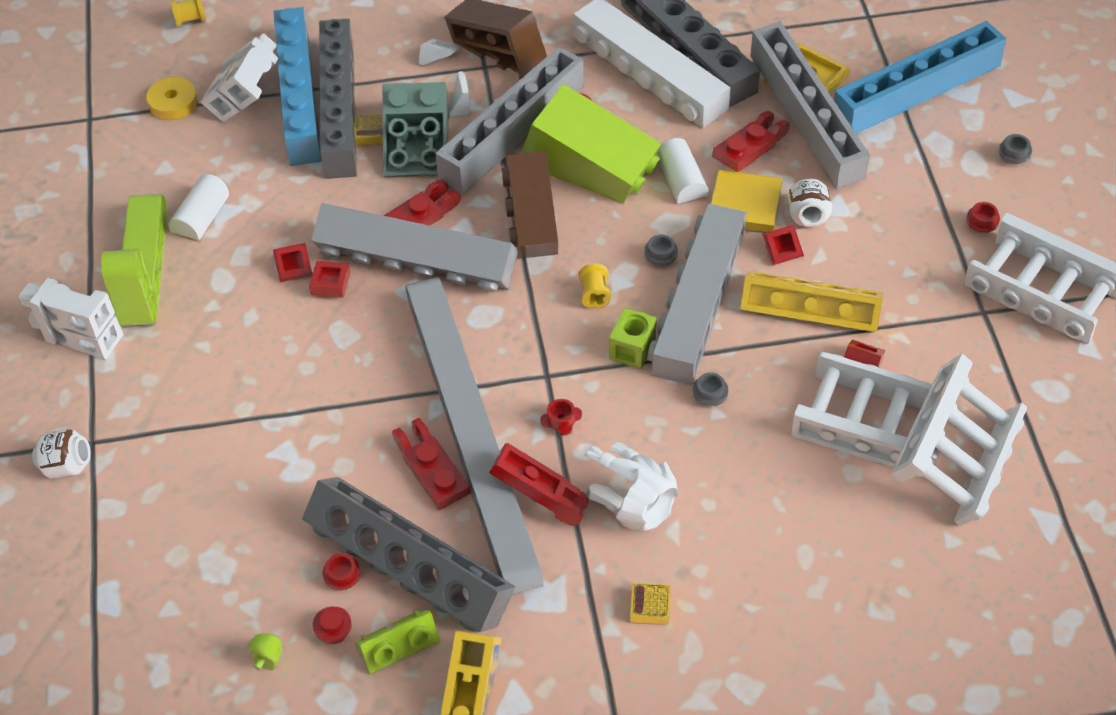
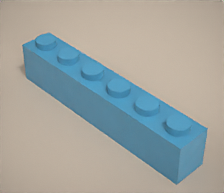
(921, 76)
(296, 87)

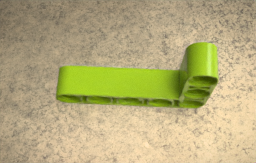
(135, 271)

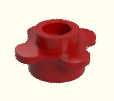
(561, 408)

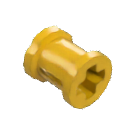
(187, 11)
(595, 289)

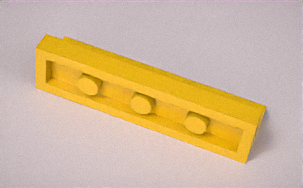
(812, 301)

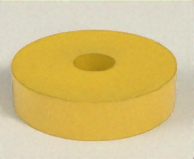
(172, 98)

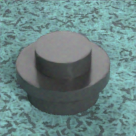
(1015, 149)
(661, 250)
(710, 389)

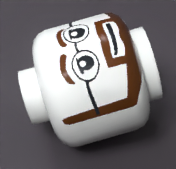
(809, 203)
(61, 453)

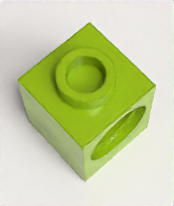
(632, 338)

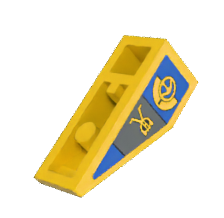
(470, 674)

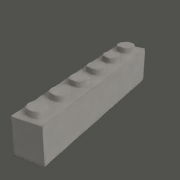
(809, 105)
(506, 121)
(414, 246)
(698, 294)

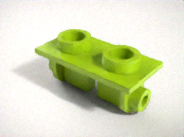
(401, 641)

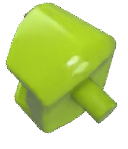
(265, 650)

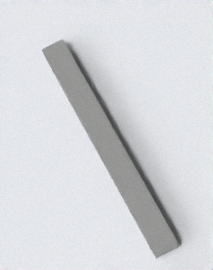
(473, 436)

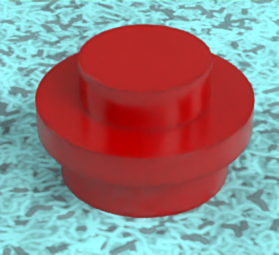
(983, 217)
(341, 571)
(332, 624)

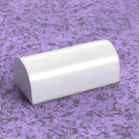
(681, 171)
(199, 207)

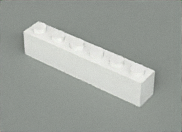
(651, 62)

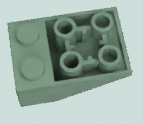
(413, 127)

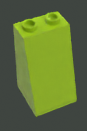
(592, 146)

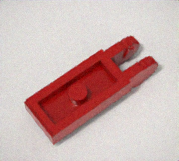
(750, 142)
(422, 206)
(432, 466)
(540, 484)

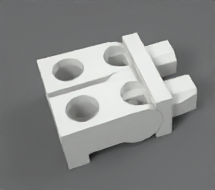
(236, 83)
(72, 317)

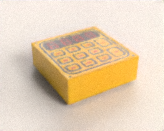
(369, 129)
(650, 603)

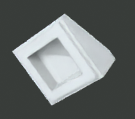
(436, 50)
(460, 101)

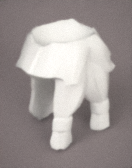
(651, 489)

